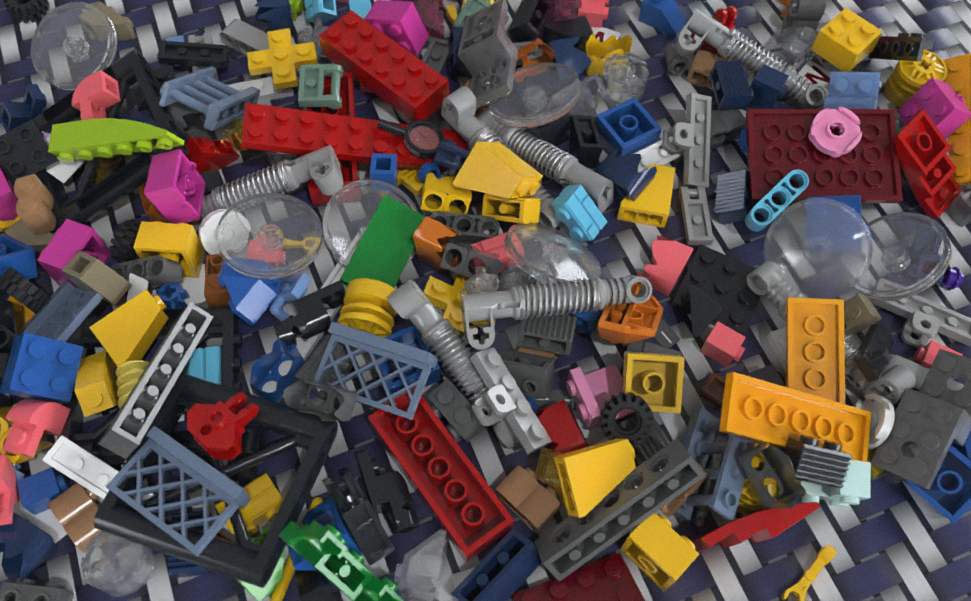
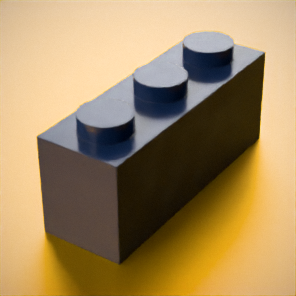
(500, 571)

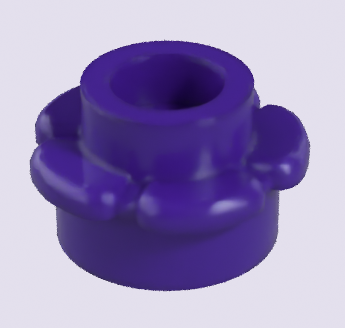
(952, 278)

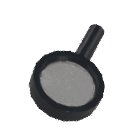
(420, 137)

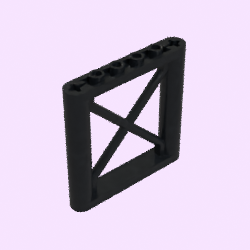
(90, 203)
(224, 325)
(248, 560)

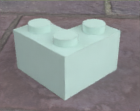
(855, 487)

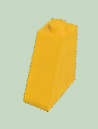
(653, 203)
(131, 327)
(96, 383)
(593, 473)

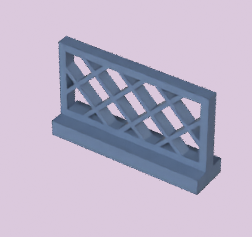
(62, 312)
(387, 350)
(189, 465)

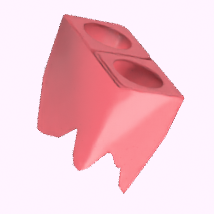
(668, 263)

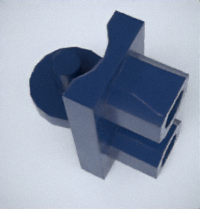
(451, 156)

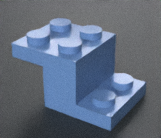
(853, 90)

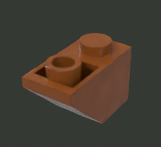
(213, 292)

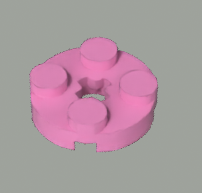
(833, 144)

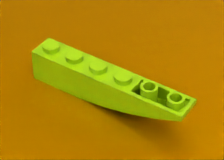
(106, 138)

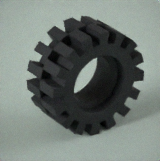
(29, 11)
(124, 241)
(23, 290)
(632, 402)

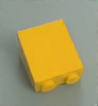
(498, 172)

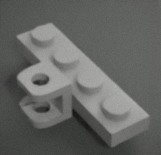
(693, 140)
(926, 319)
(506, 401)

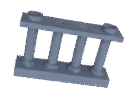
(208, 96)
(729, 477)

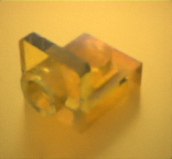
(106, 166)

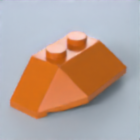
(630, 321)

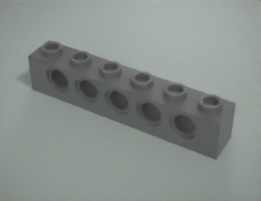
(156, 382)
(625, 507)

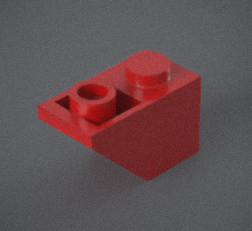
(210, 153)

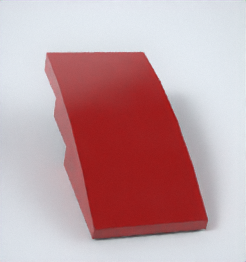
(926, 164)
(756, 526)

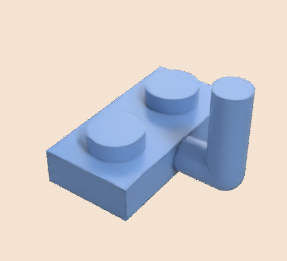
(291, 289)

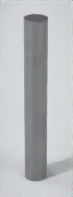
(707, 488)

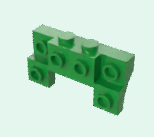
(344, 569)

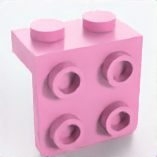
(592, 391)

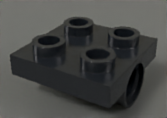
(25, 152)

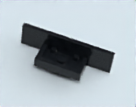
(901, 47)

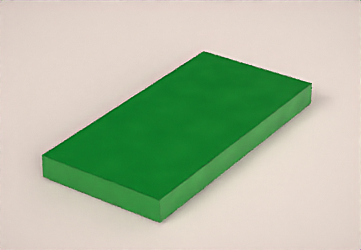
(384, 244)

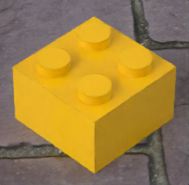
(846, 40)
(171, 241)
(655, 379)
(659, 551)

